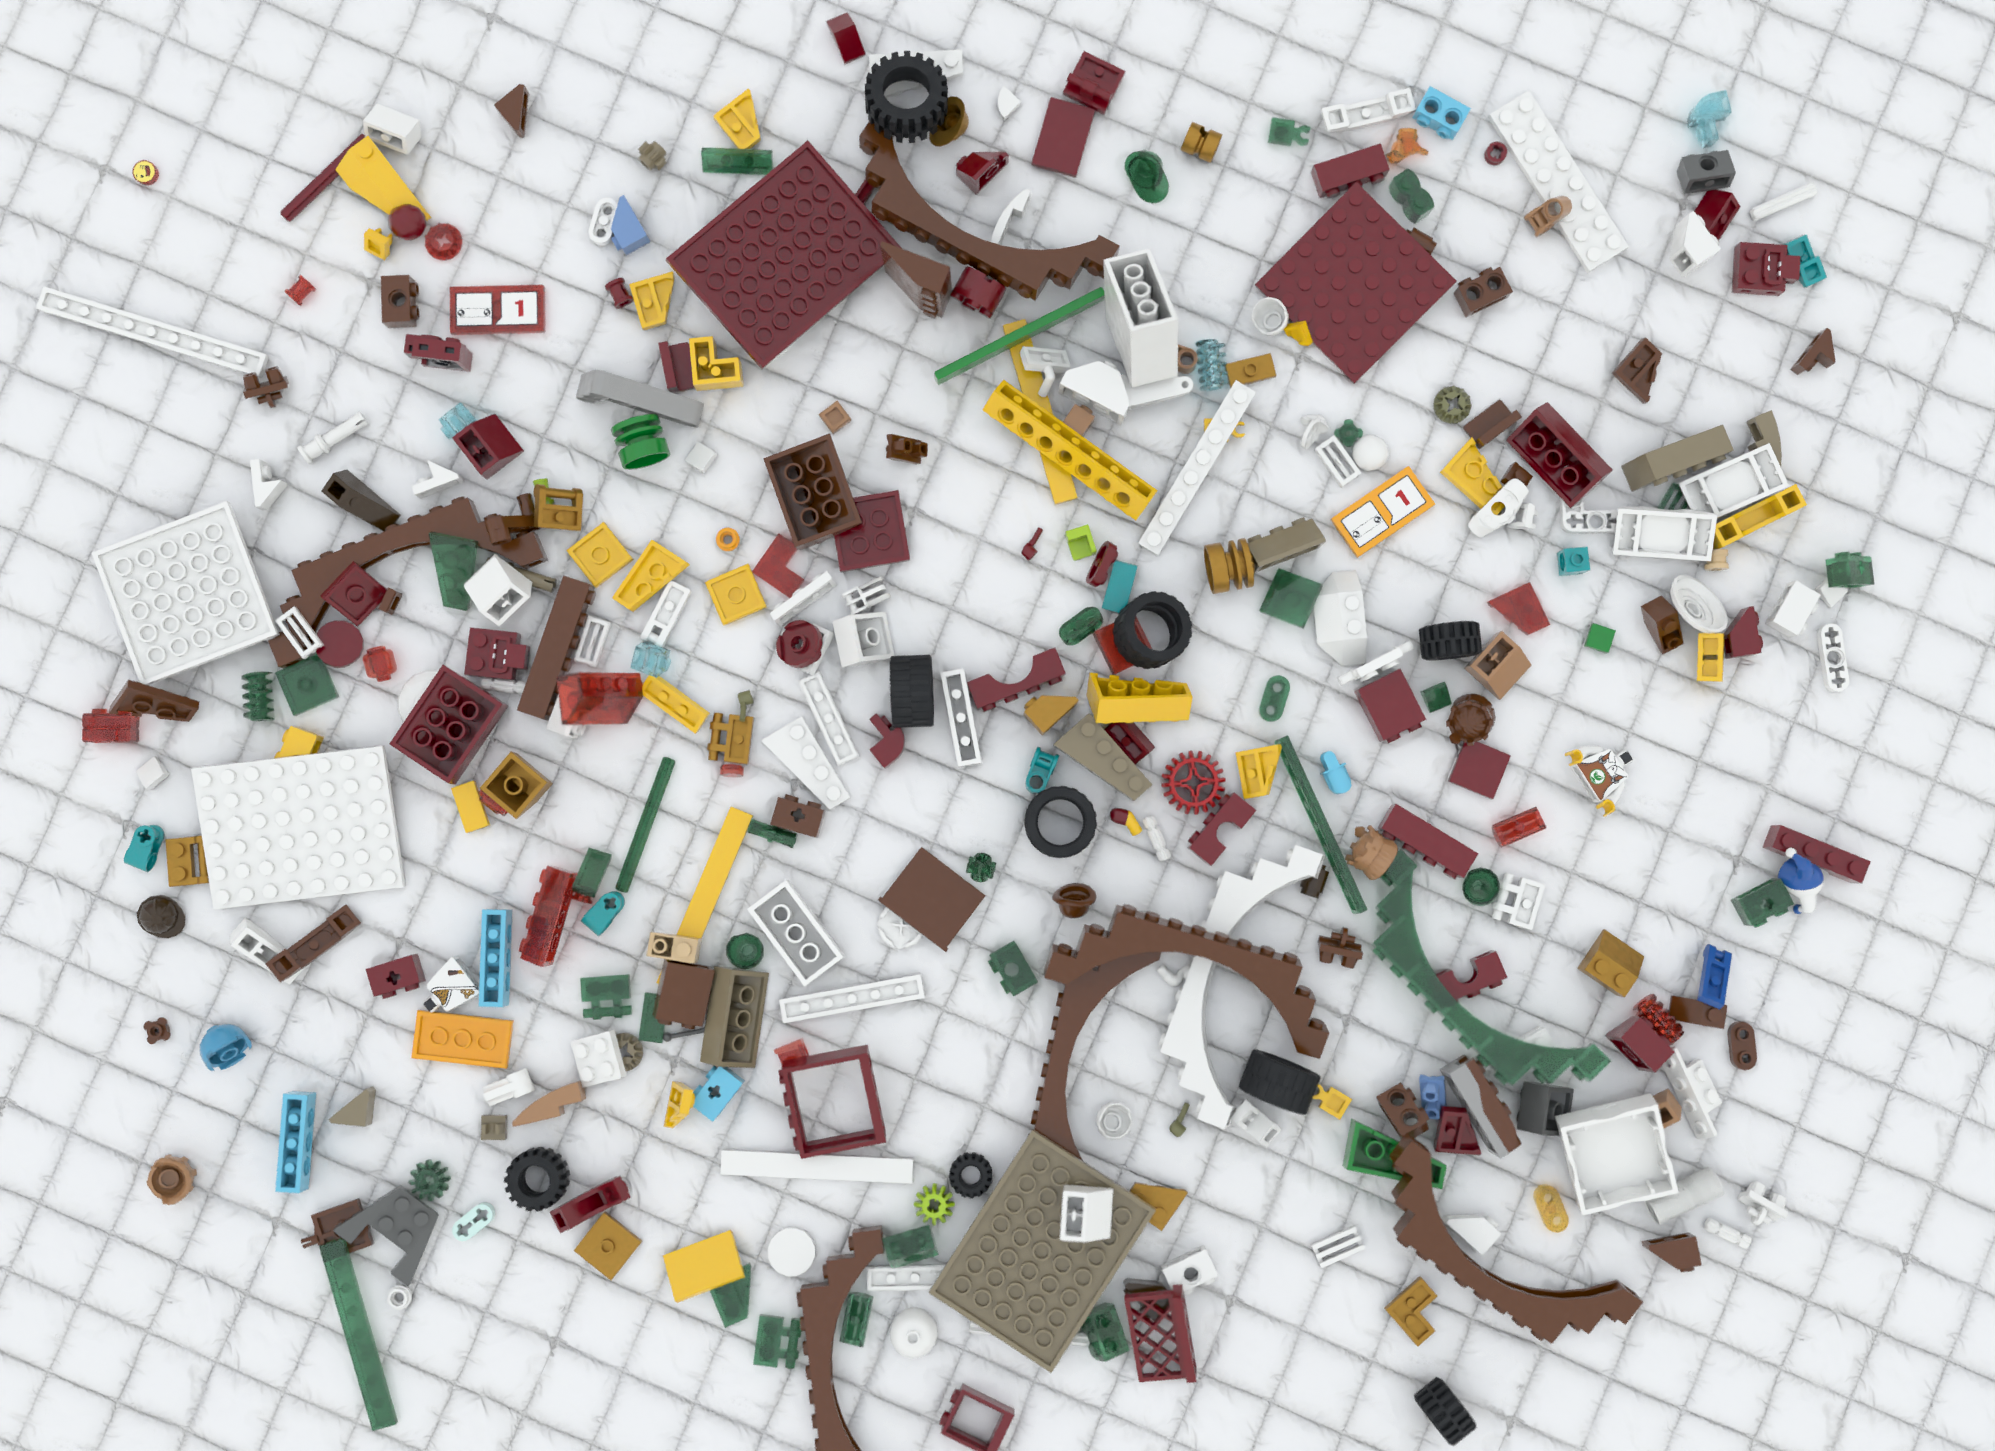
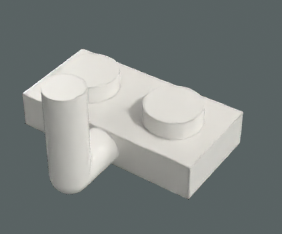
(1046, 361)

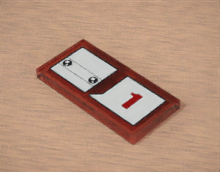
(497, 309)

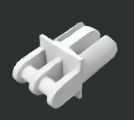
(865, 596)

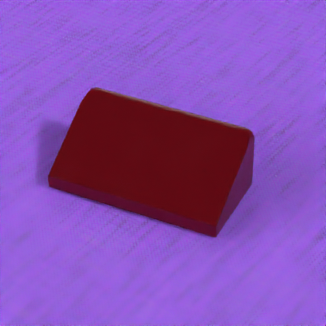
(1130, 740)

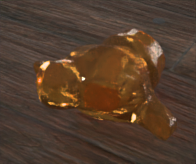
(1405, 146)

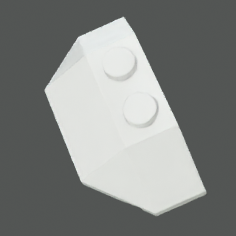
(1341, 619)

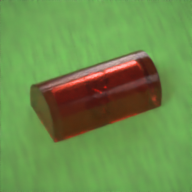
(1518, 827)

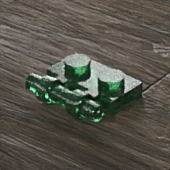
(606, 988)
(769, 1341)

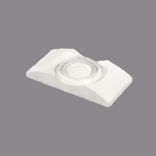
(1735, 483)
(1664, 533)

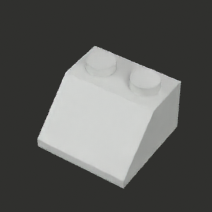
(863, 639)

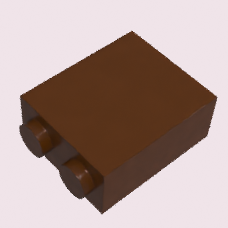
(683, 993)

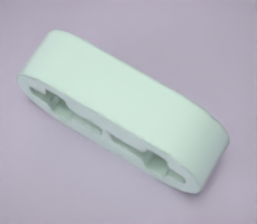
(470, 1217)

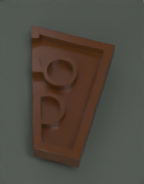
(150, 700)

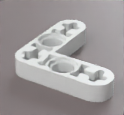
(1578, 512)

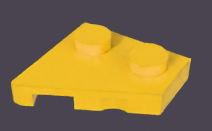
(740, 121)
(653, 299)
(1258, 770)

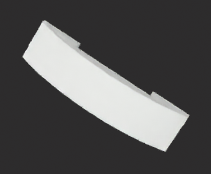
(1369, 112)
(1015, 207)

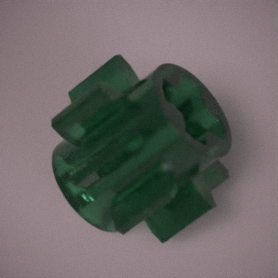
(981, 867)

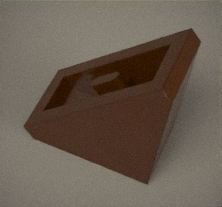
(514, 109)

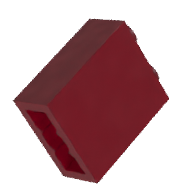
(1390, 706)

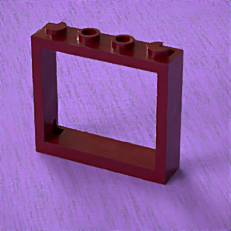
(840, 1142)

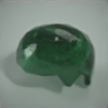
(1481, 886)
(745, 951)

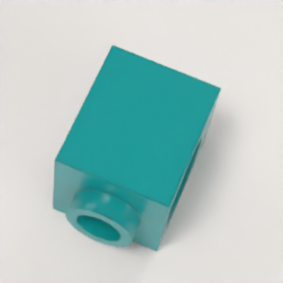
(1573, 561)

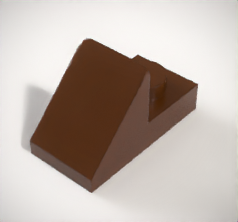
(1819, 350)

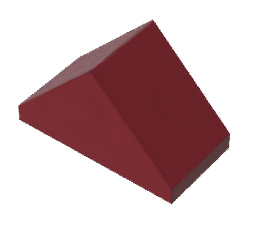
(846, 37)

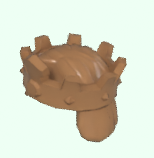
(1371, 852)
(171, 1179)

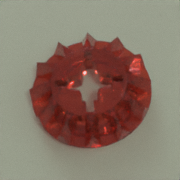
(448, 250)

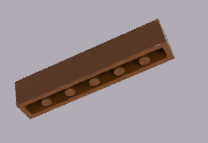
(556, 647)

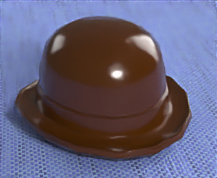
(1074, 899)

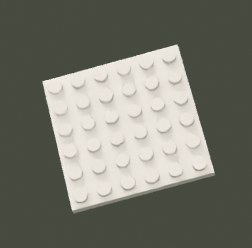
(185, 593)

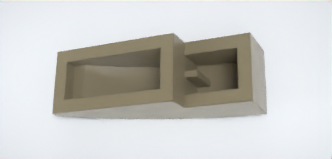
(1765, 431)

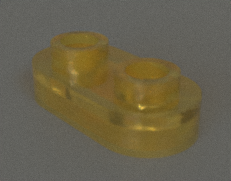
(1550, 1209)

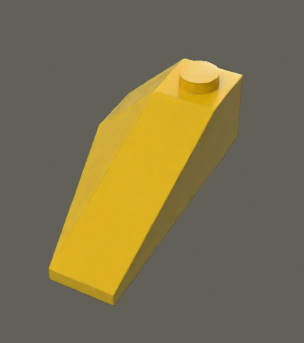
(374, 178)

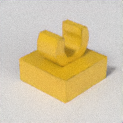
(377, 243)

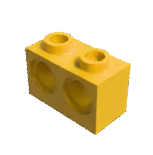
(1710, 657)

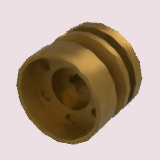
(1228, 566)

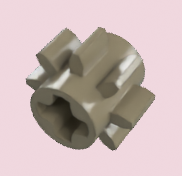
(652, 155)

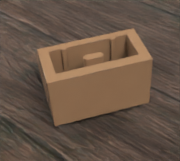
(1499, 665)

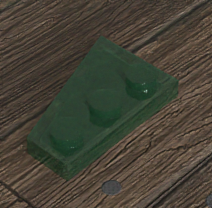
(454, 566)

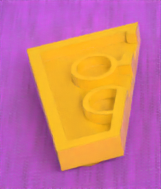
(1473, 477)
(649, 575)

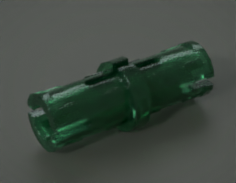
(772, 833)

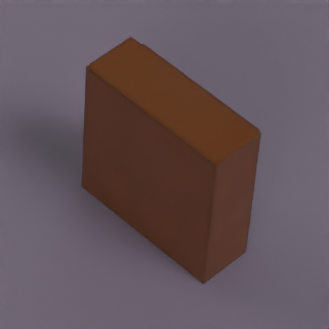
(390, 601)

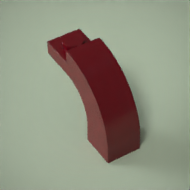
(590, 1203)

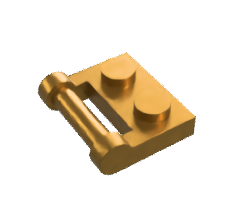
(558, 516)
(181, 861)

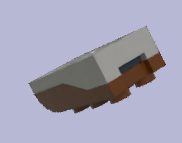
(1482, 1105)

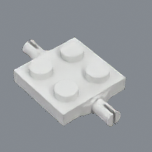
(1384, 662)

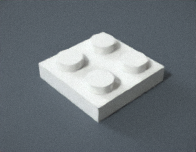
(598, 1058)

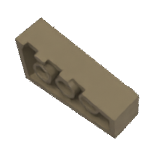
(1678, 458)
(1097, 752)

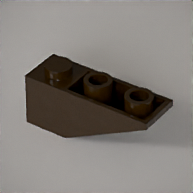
(359, 500)

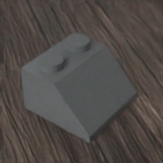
(1540, 1106)

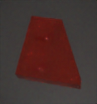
(1521, 608)

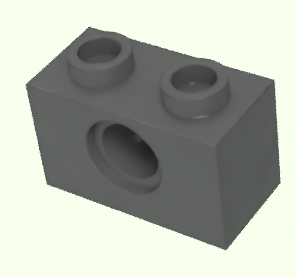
(1706, 172)

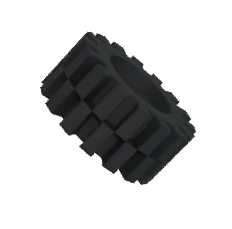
(981, 1164)

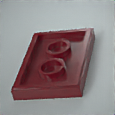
(1063, 137)

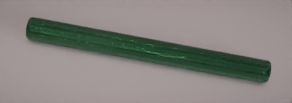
(645, 824)

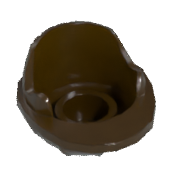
(161, 916)

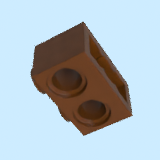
(1484, 295)
(1399, 1114)

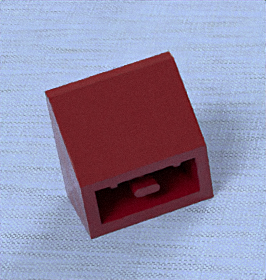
(488, 445)

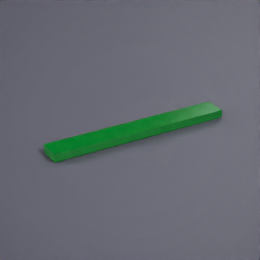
(1019, 335)

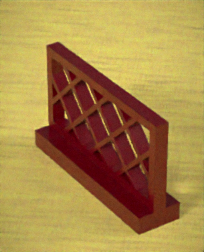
(1180, 1328)

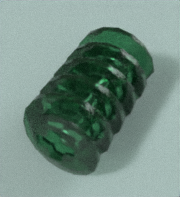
(257, 696)

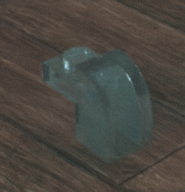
(1705, 113)

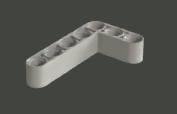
(602, 386)

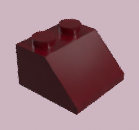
(1641, 1044)

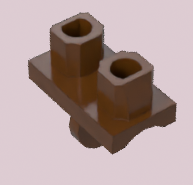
(255, 388)
(905, 449)
(1340, 944)

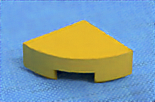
(1299, 332)

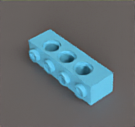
(495, 957)
(295, 1141)

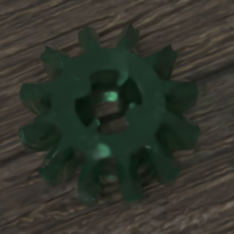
(434, 1171)

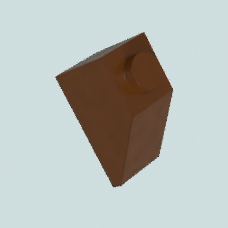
(1697, 1012)
(1676, 1250)

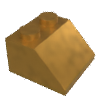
(1048, 710)
(516, 785)
(1612, 964)

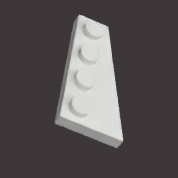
(949, 60)
(805, 758)

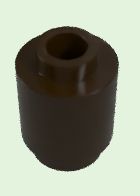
(1313, 886)

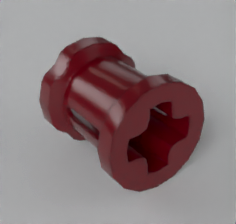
(619, 293)

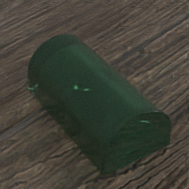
(856, 1318)

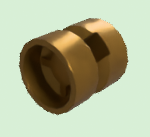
(1201, 142)

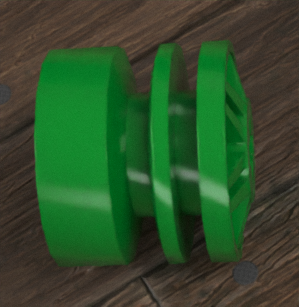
(640, 440)

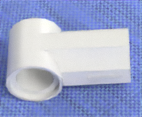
(512, 1086)

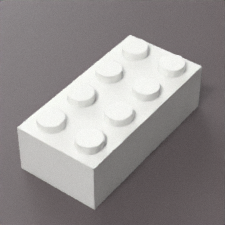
(796, 932)

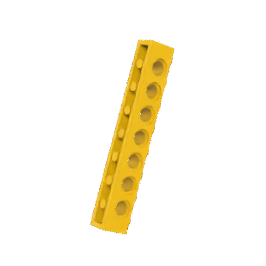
(1069, 450)

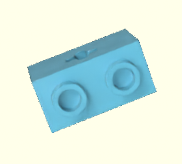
(712, 1105)

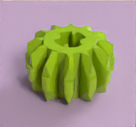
(942, 1207)

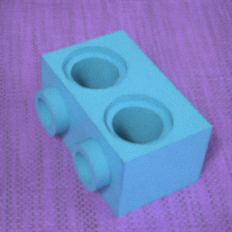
(1444, 107)

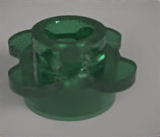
(1348, 440)

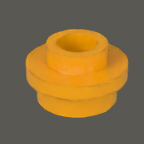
(727, 532)

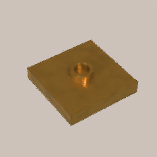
(608, 1245)

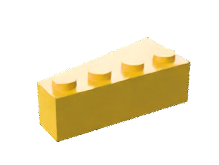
(1137, 700)

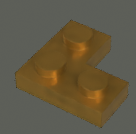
(1407, 1307)

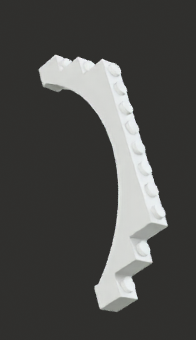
(1187, 1028)

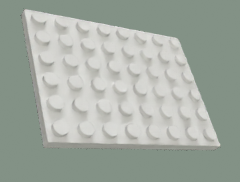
(298, 827)

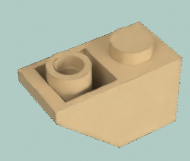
(674, 947)

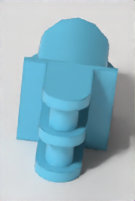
(1335, 774)

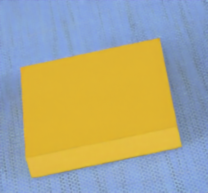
(599, 555)
(735, 594)

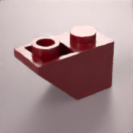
(1742, 635)

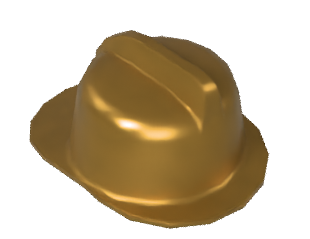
(954, 123)

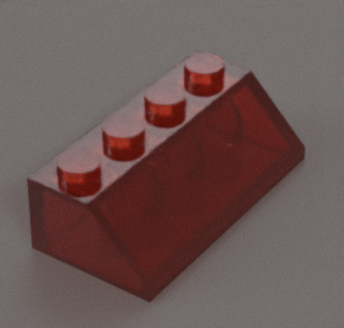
(598, 697)
(548, 916)

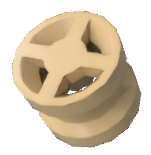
(1718, 560)

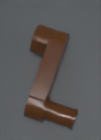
(501, 526)

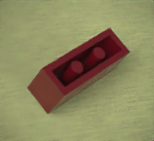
(1344, 171)

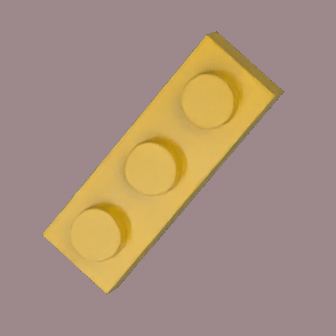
(674, 703)

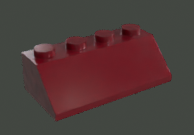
(1550, 445)

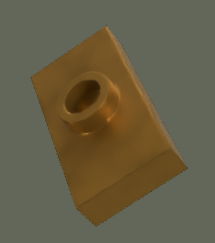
(1251, 370)

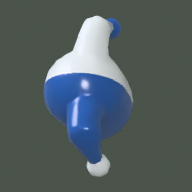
(1801, 880)

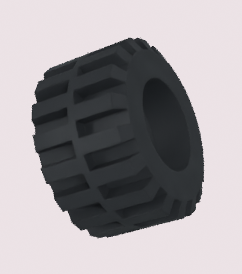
(1450, 640)
(523, 1193)
(1445, 1411)

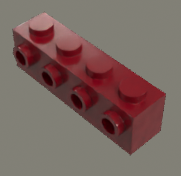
(1427, 841)

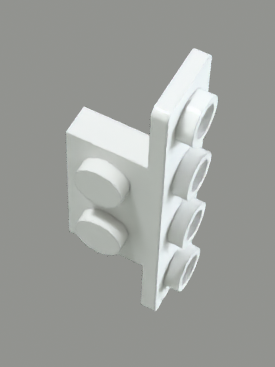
(1694, 1093)

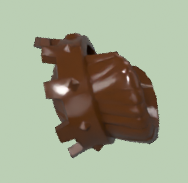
(1470, 719)

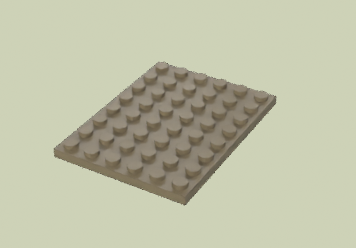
(1017, 1272)

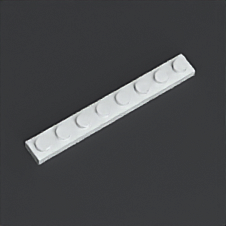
(1197, 467)

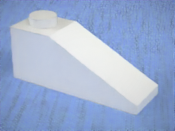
(257, 945)

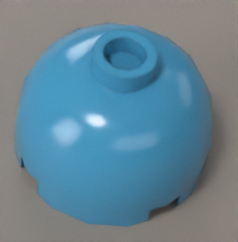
(223, 1046)

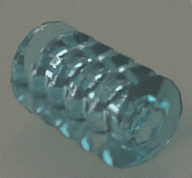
(1211, 364)

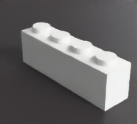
(961, 718)

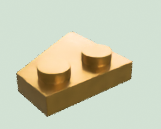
(1162, 1198)

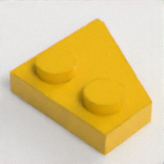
(679, 1104)

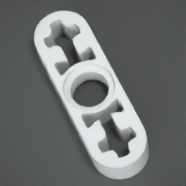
(1840, 650)

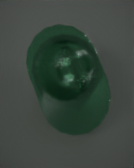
(1147, 175)

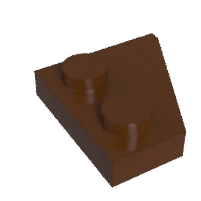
(1639, 369)

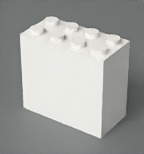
(1141, 317)

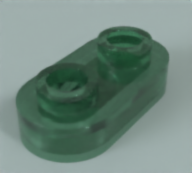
(1081, 626)
(1274, 699)

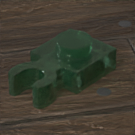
(1283, 132)

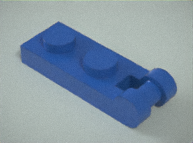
(1714, 976)

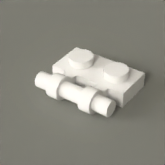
(1525, 902)

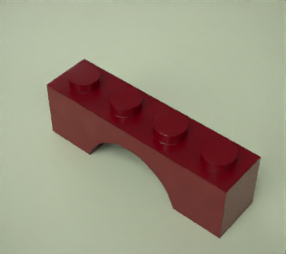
(1045, 669)
(1825, 856)

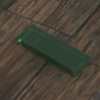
(737, 161)

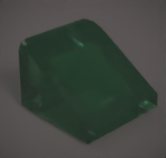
(1436, 697)

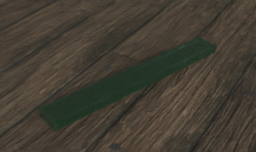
(1321, 826)
(358, 1334)

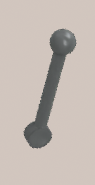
(668, 1036)

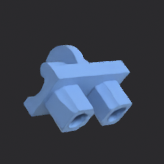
(1432, 1095)

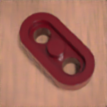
(1105, 557)

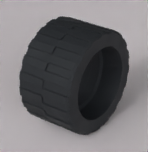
(1170, 611)
(911, 691)
(1060, 793)
(1279, 1082)

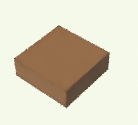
(835, 417)

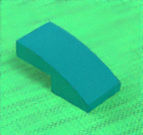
(1810, 266)
(1119, 586)

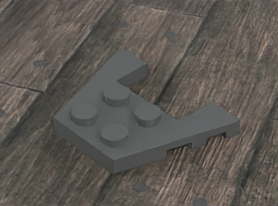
(401, 1220)

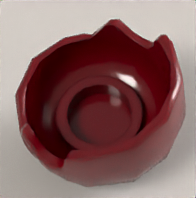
(407, 222)

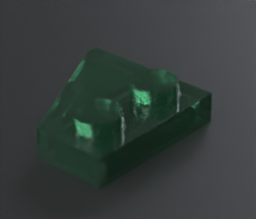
(733, 1299)

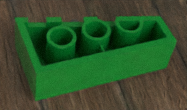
(1369, 1153)

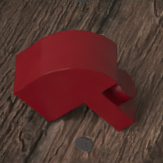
(892, 744)

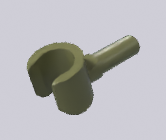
(745, 698)
(1176, 1126)

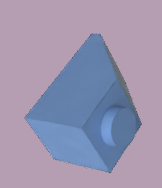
(627, 229)

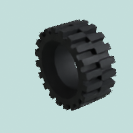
(900, 121)

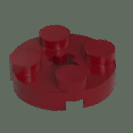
(811, 647)

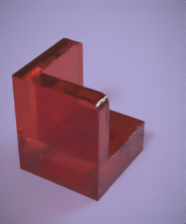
(792, 1050)

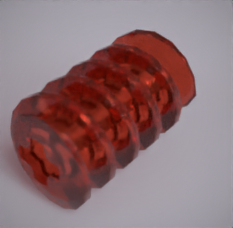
(1659, 1017)

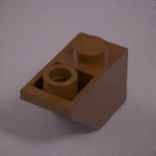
(1662, 624)

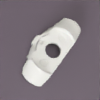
(1511, 496)

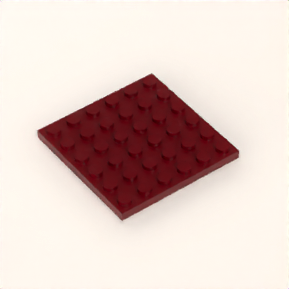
(1356, 282)

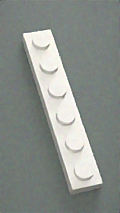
(852, 998)

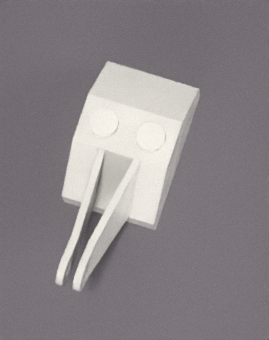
(1111, 394)

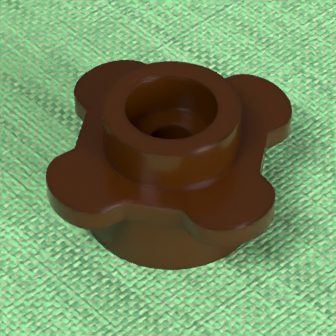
(164, 1030)

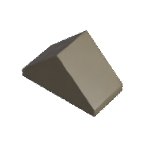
(358, 1111)

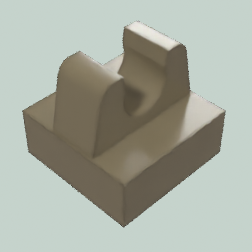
(493, 1127)

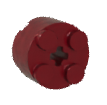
(978, 292)

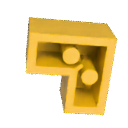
(711, 372)

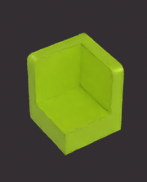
(1080, 542)

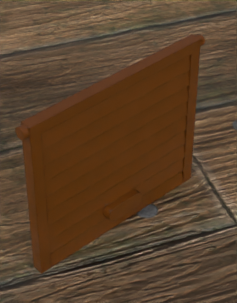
(932, 898)

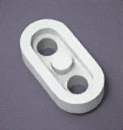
(602, 222)

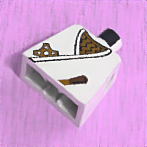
(451, 986)

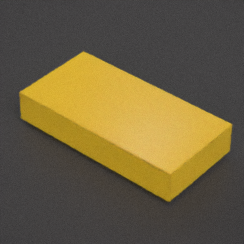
(469, 807)

